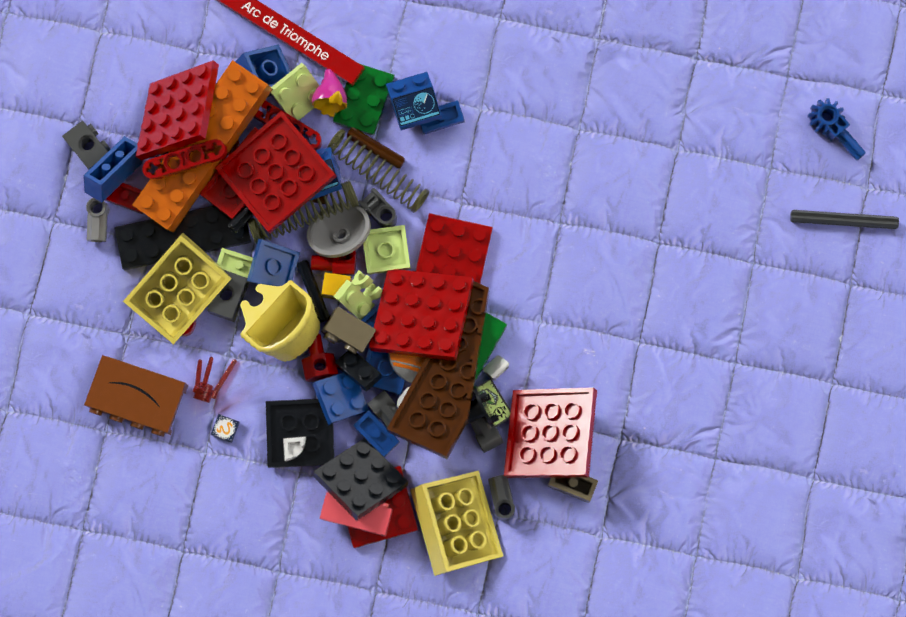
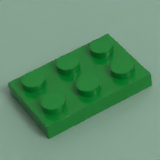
(365, 101)

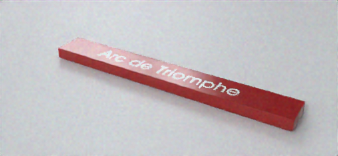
(297, 38)

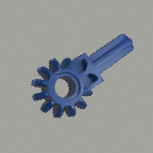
(836, 127)

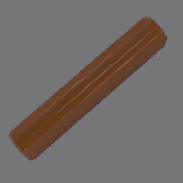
(378, 148)

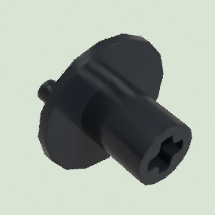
(480, 409)

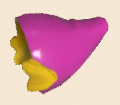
(330, 95)

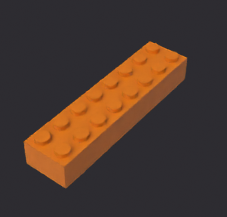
(234, 105)

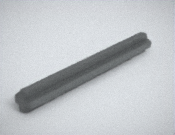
(844, 219)

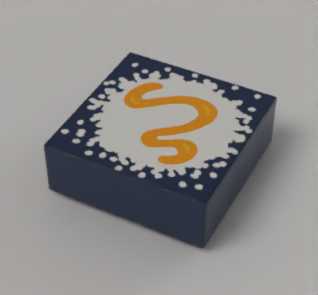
(225, 428)

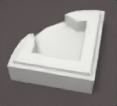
(293, 447)

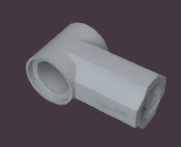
(97, 222)

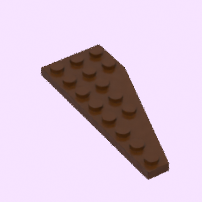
(442, 391)

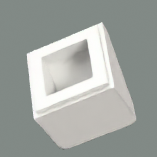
(496, 367)

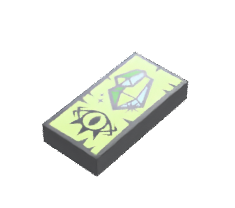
(497, 403)

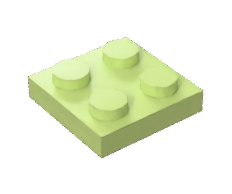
(296, 92)
(386, 250)

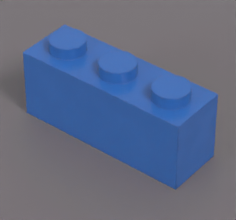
(112, 169)

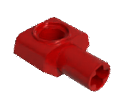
(340, 265)
(316, 356)

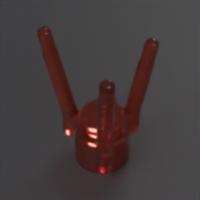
(204, 391)

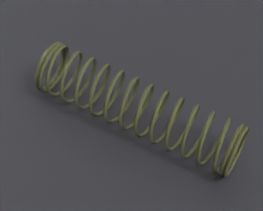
(336, 140)

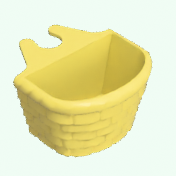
(282, 323)

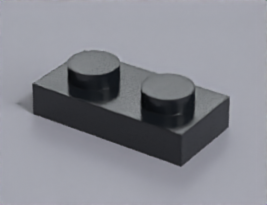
(358, 370)

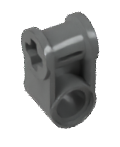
(376, 206)

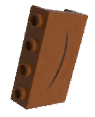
(135, 395)

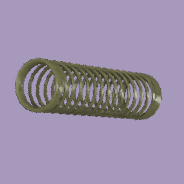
(349, 195)

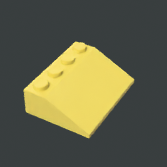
(177, 288)
(456, 522)

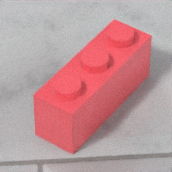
(374, 522)

